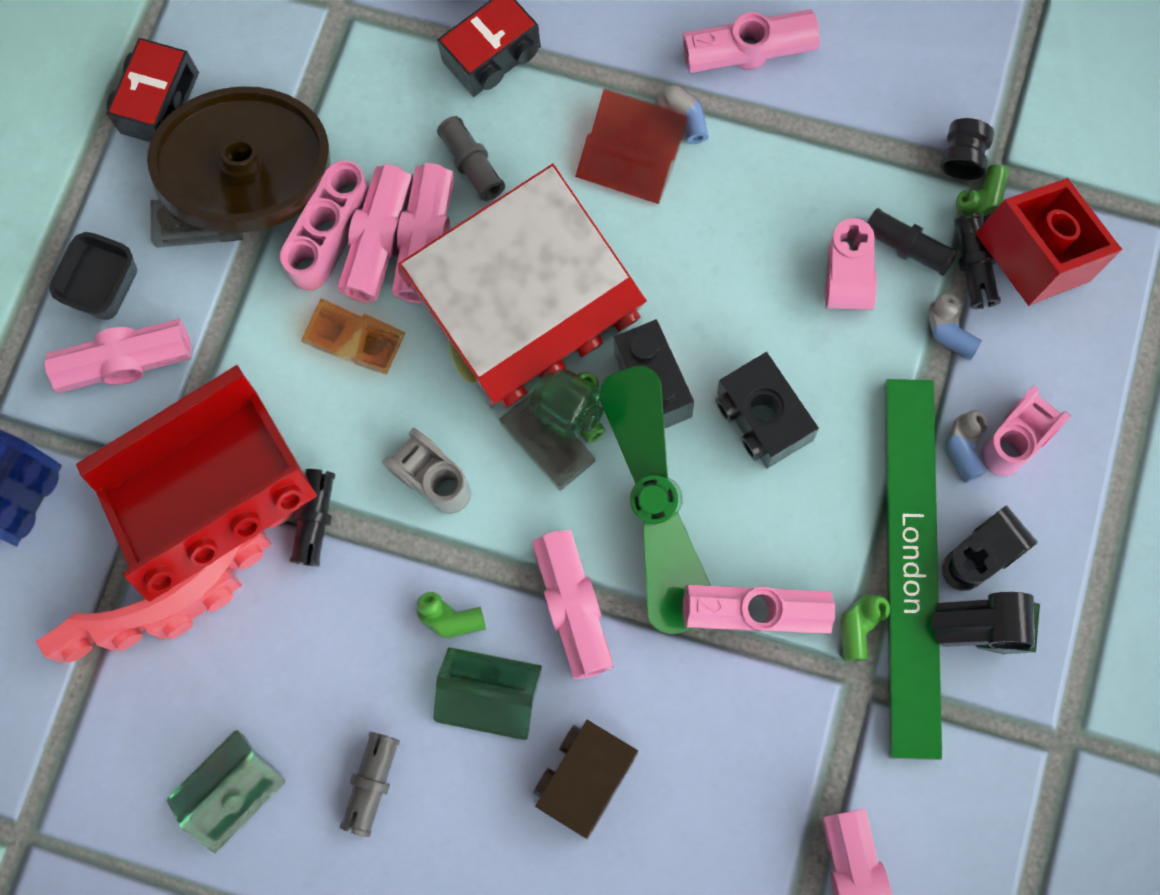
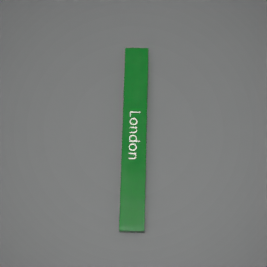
(912, 570)

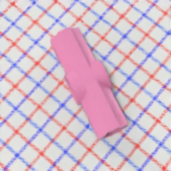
(775, 36)
(424, 218)
(374, 234)
(118, 356)
(572, 604)
(787, 609)
(854, 855)

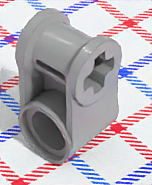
(424, 467)

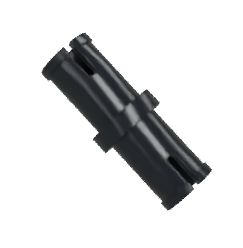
(911, 242)
(976, 262)
(312, 520)

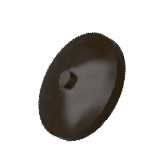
(238, 159)

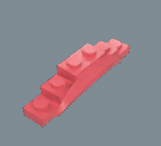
(162, 617)

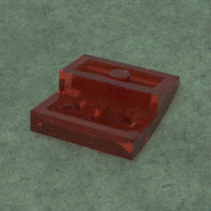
(632, 146)

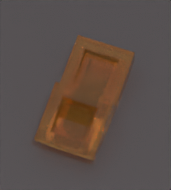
(353, 337)

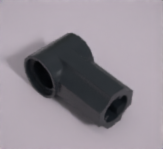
(1000, 622)

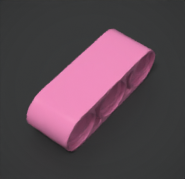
(327, 245)

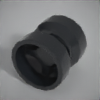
(967, 148)

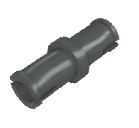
(471, 158)
(369, 784)

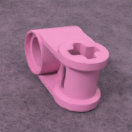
(849, 272)
(1027, 429)

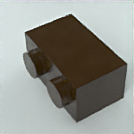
(585, 778)

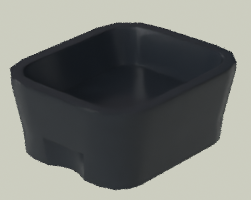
(94, 275)

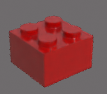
(1048, 241)

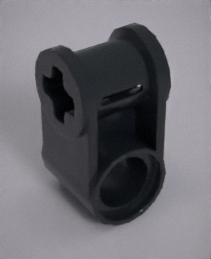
(991, 547)

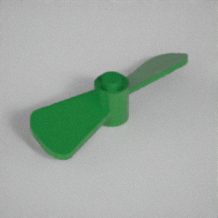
(636, 415)

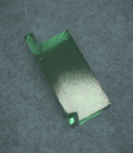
(486, 693)
(224, 792)

